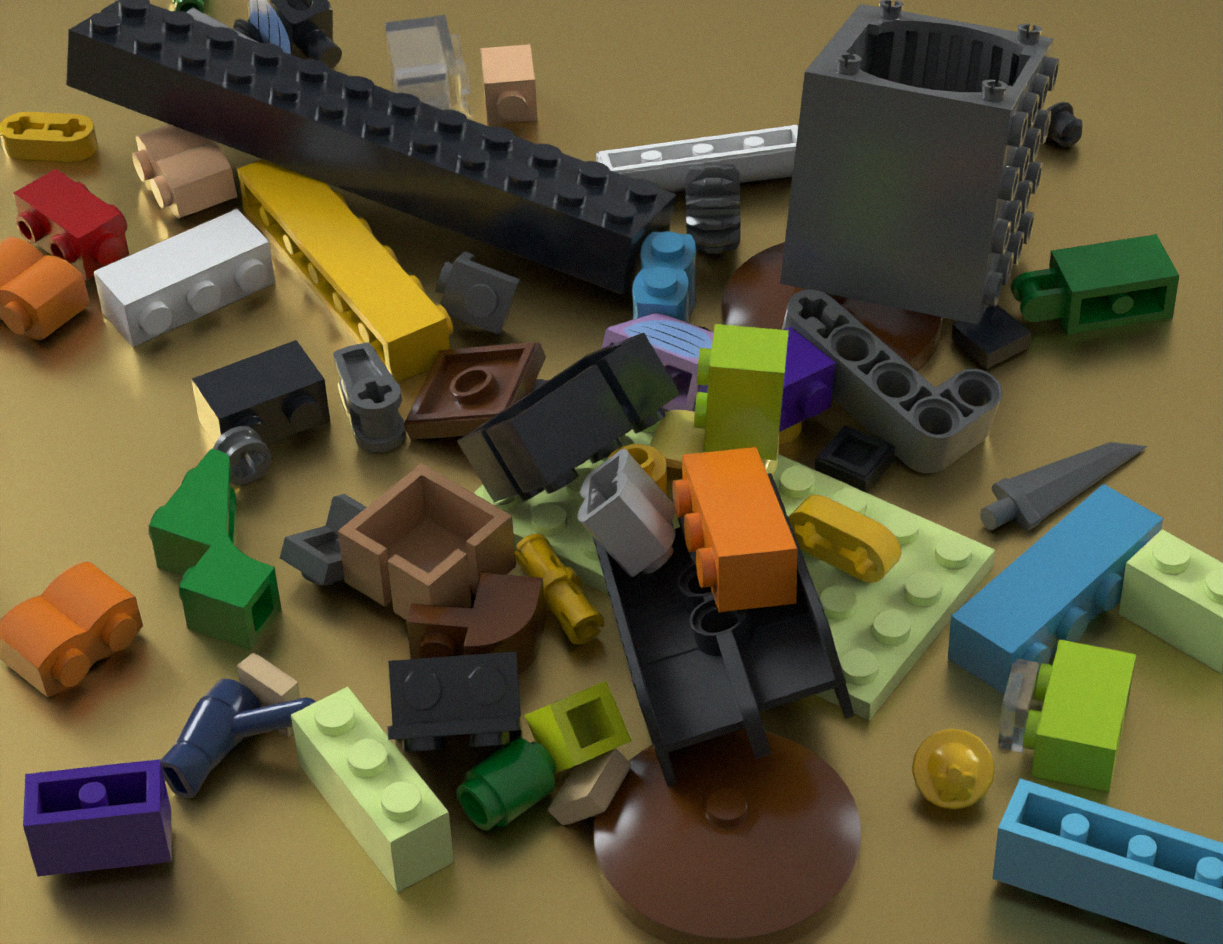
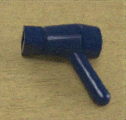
(216, 727)

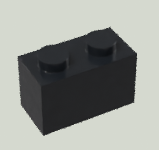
(270, 392)

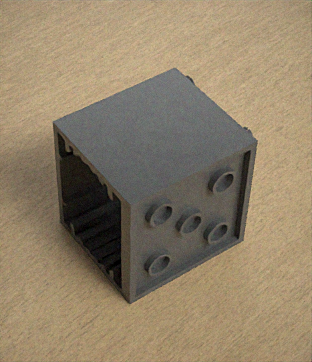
(917, 161)

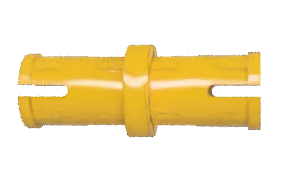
(561, 589)

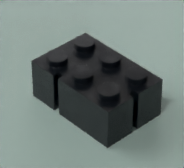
(570, 421)

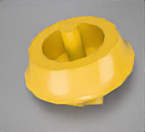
(953, 769)

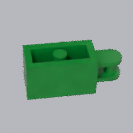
(1101, 285)

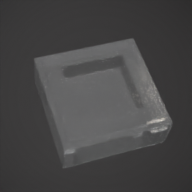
(1017, 703)

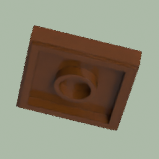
(472, 387)

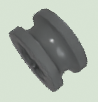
(255, 454)

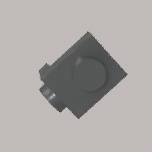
(476, 293)
(318, 550)

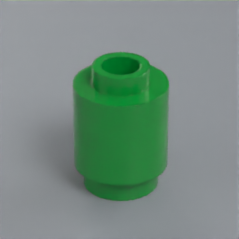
(507, 784)

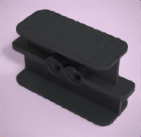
(713, 669)

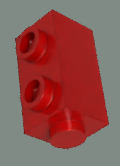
(71, 222)

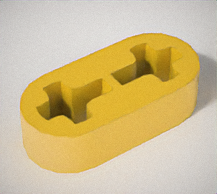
(48, 136)
(845, 538)

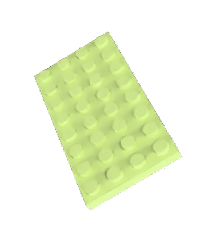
(874, 626)

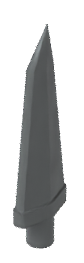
(1044, 490)

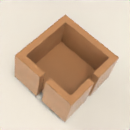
(425, 543)

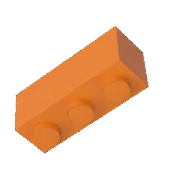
(736, 530)

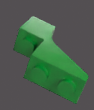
(195, 537)

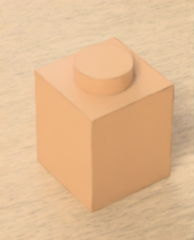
(509, 84)

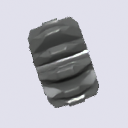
(713, 207)

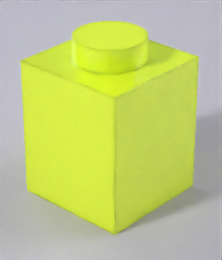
(579, 726)

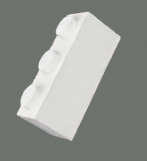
(184, 277)

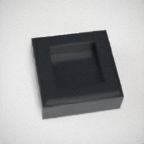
(994, 338)
(855, 458)

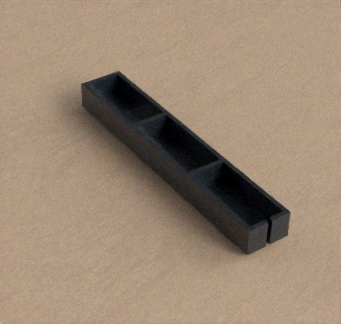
(370, 140)

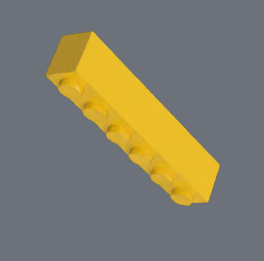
(346, 267)

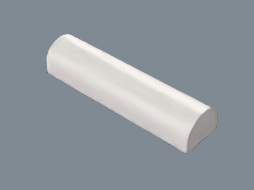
(755, 154)

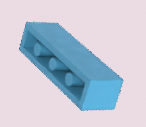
(1051, 588)

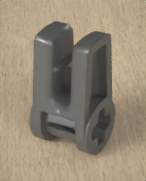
(370, 398)

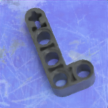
(889, 396)

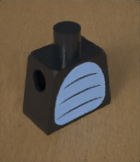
(297, 27)

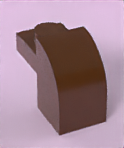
(504, 618)

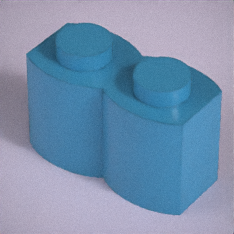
(666, 276)

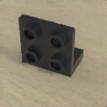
(454, 698)

